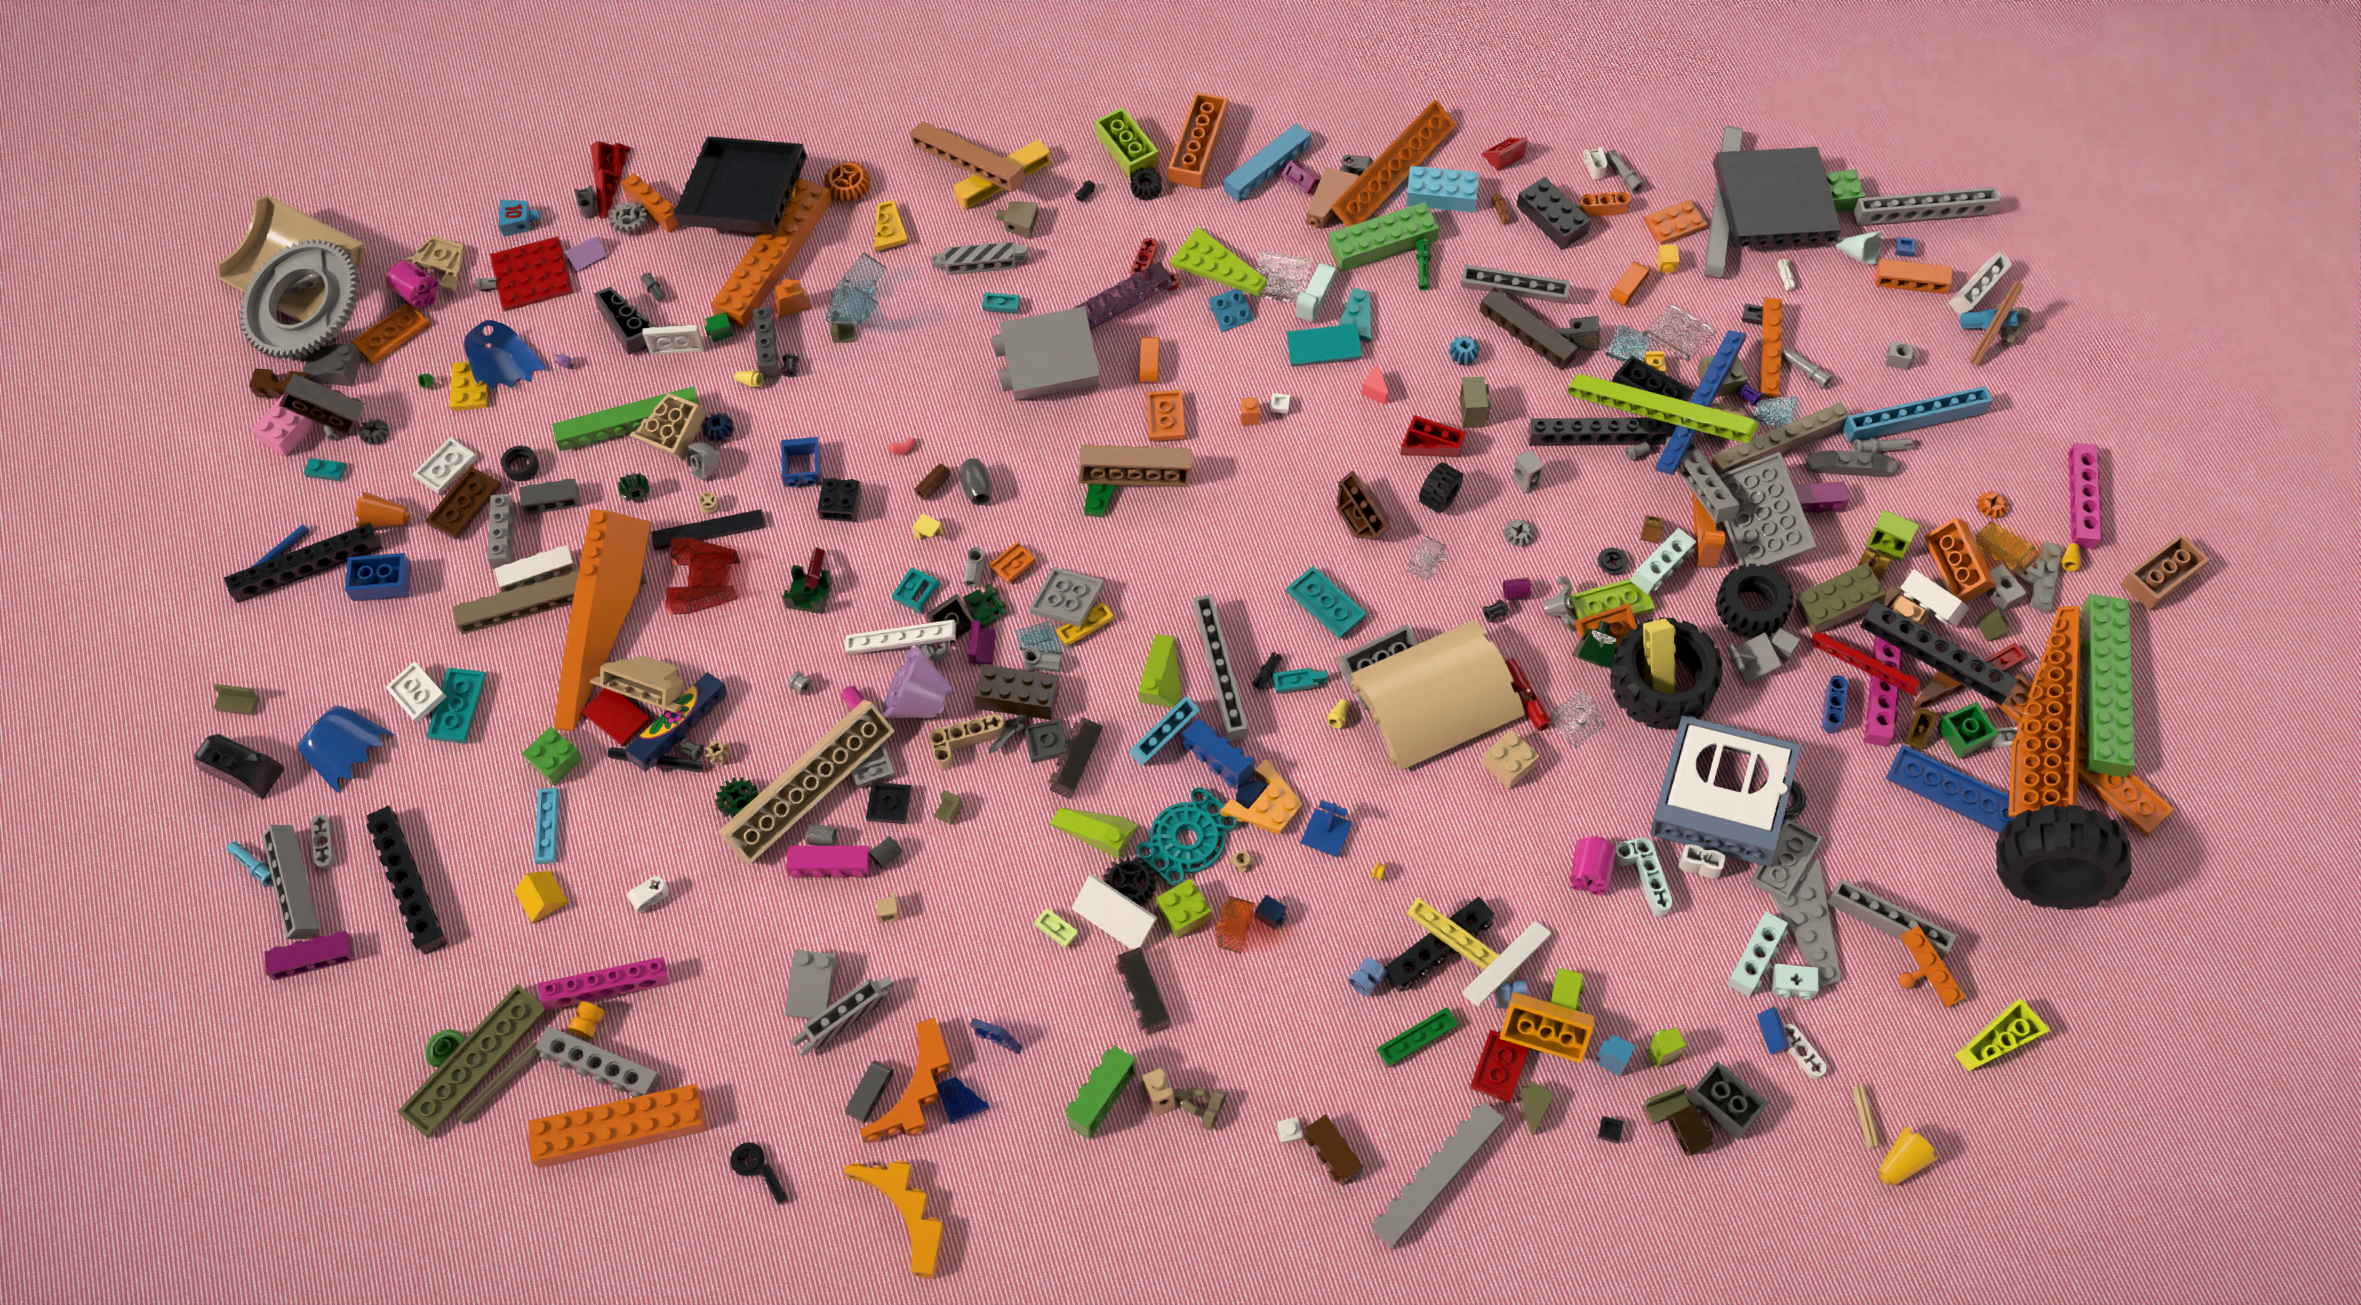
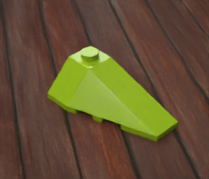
(1161, 676)
(1101, 831)

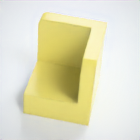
(926, 526)

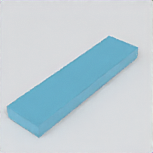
(547, 826)

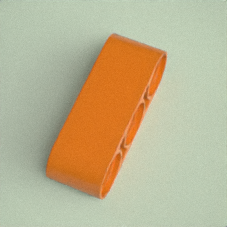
(1604, 204)
(1629, 284)
(1149, 359)

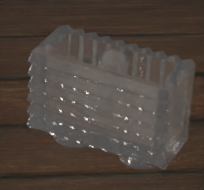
(1426, 558)

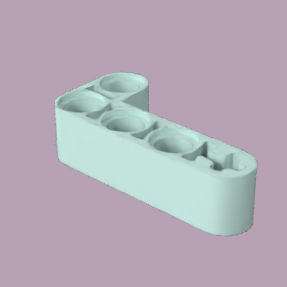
(1311, 300)
(1647, 877)

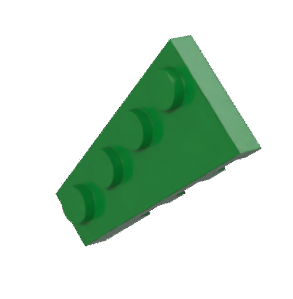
(1098, 499)

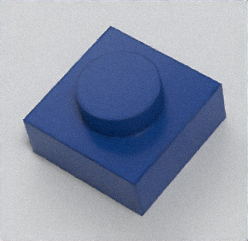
(1905, 246)

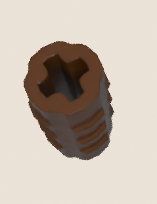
(932, 481)

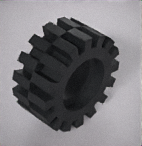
(1146, 191)

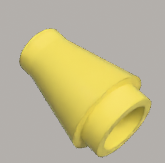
(750, 378)
(1338, 715)

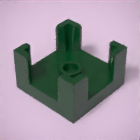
(805, 598)

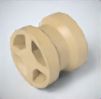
(708, 498)

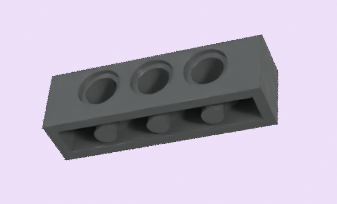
(766, 342)

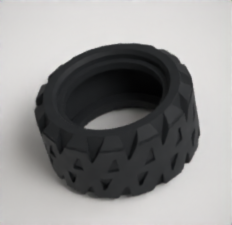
(1659, 708)

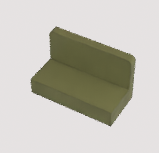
(236, 699)
(1665, 1103)

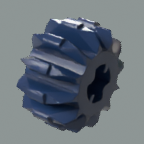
(717, 427)

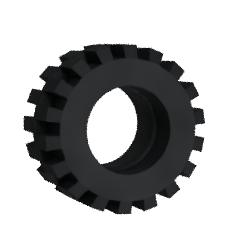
(1441, 487)

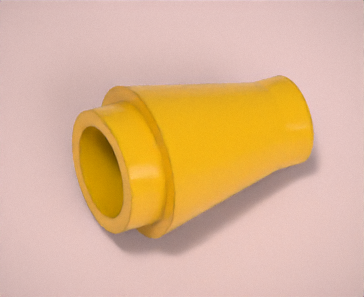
(2071, 559)

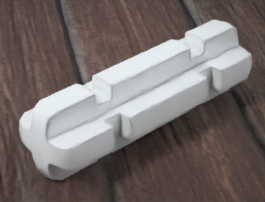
(1786, 274)

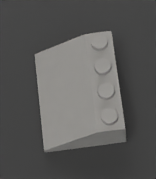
(1374, 651)

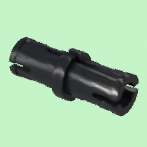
(1267, 670)

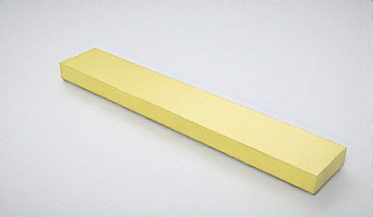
(1452, 934)

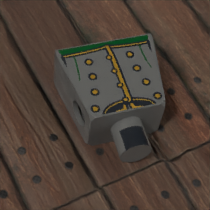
(1583, 332)

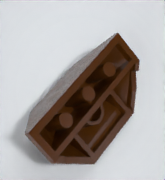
(1361, 508)

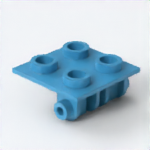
(1230, 309)

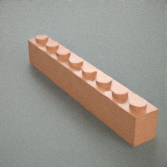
(967, 156)

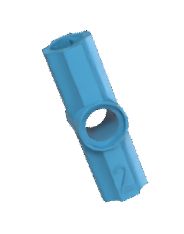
(1984, 318)

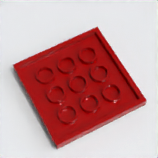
(531, 273)

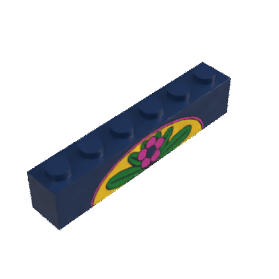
(673, 726)

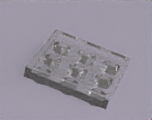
(1284, 273)
(1680, 331)

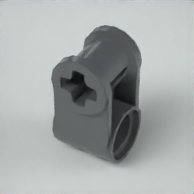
(1357, 164)
(586, 202)

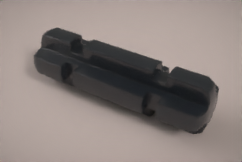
(773, 1184)

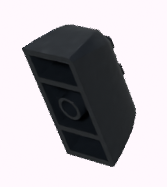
(238, 765)

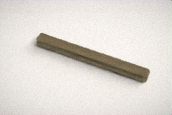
(497, 1084)

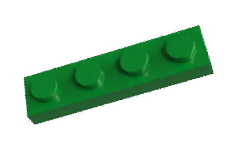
(1417, 1037)

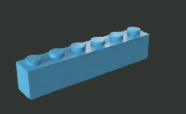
(1267, 162)

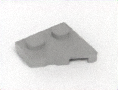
(874, 768)

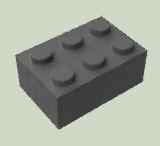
(1727, 1100)

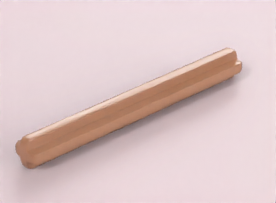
(1996, 323)

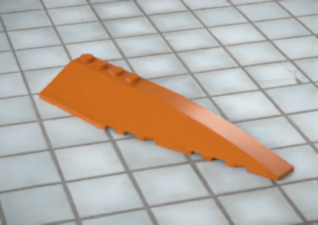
(2048, 736)

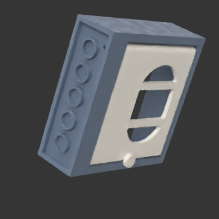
(1718, 817)

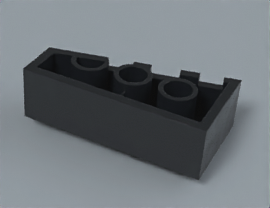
(622, 319)

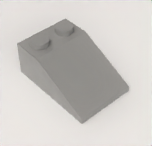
(810, 983)

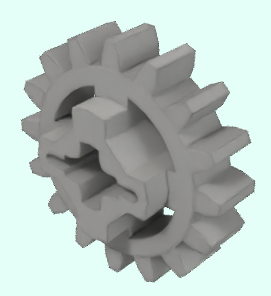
(628, 217)

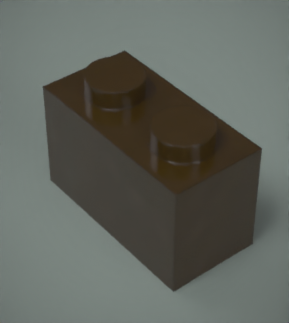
(1690, 1129)

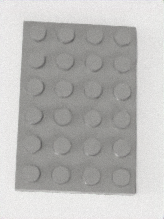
(1769, 516)

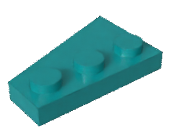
(1358, 312)

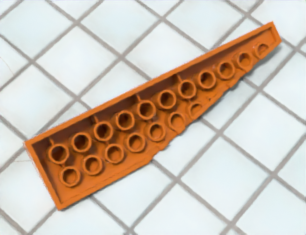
(602, 598)

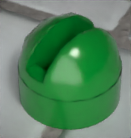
(425, 380)

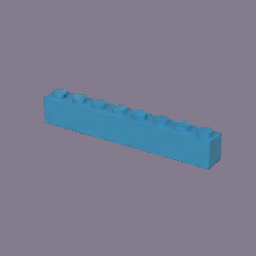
(1917, 414)

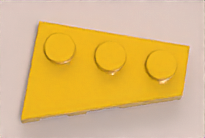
(889, 227)

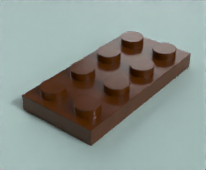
(463, 503)

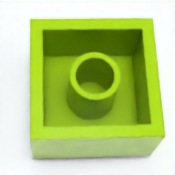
(1892, 534)
(1184, 908)

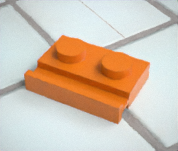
(1012, 562)

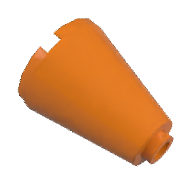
(380, 511)

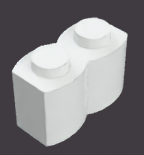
(1697, 860)

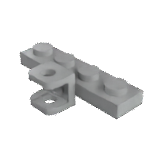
(2044, 576)

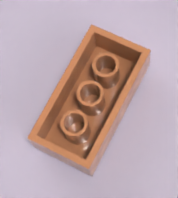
(2165, 571)

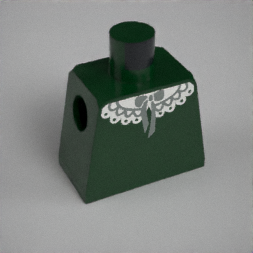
(1597, 646)

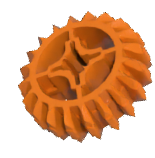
(847, 181)

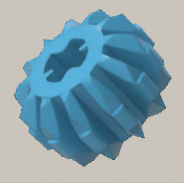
(1464, 350)

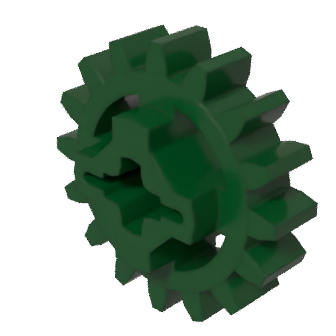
(735, 796)

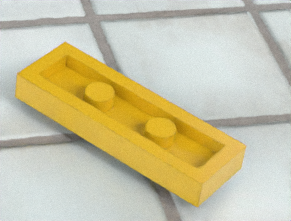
(1095, 619)

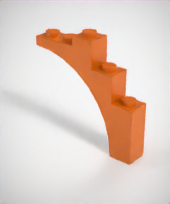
(922, 1090)

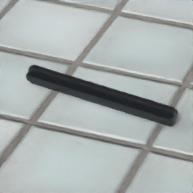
(664, 761)

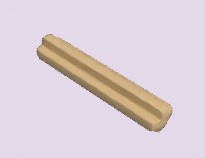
(1865, 1116)

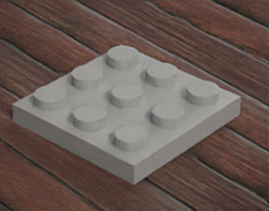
(1066, 596)

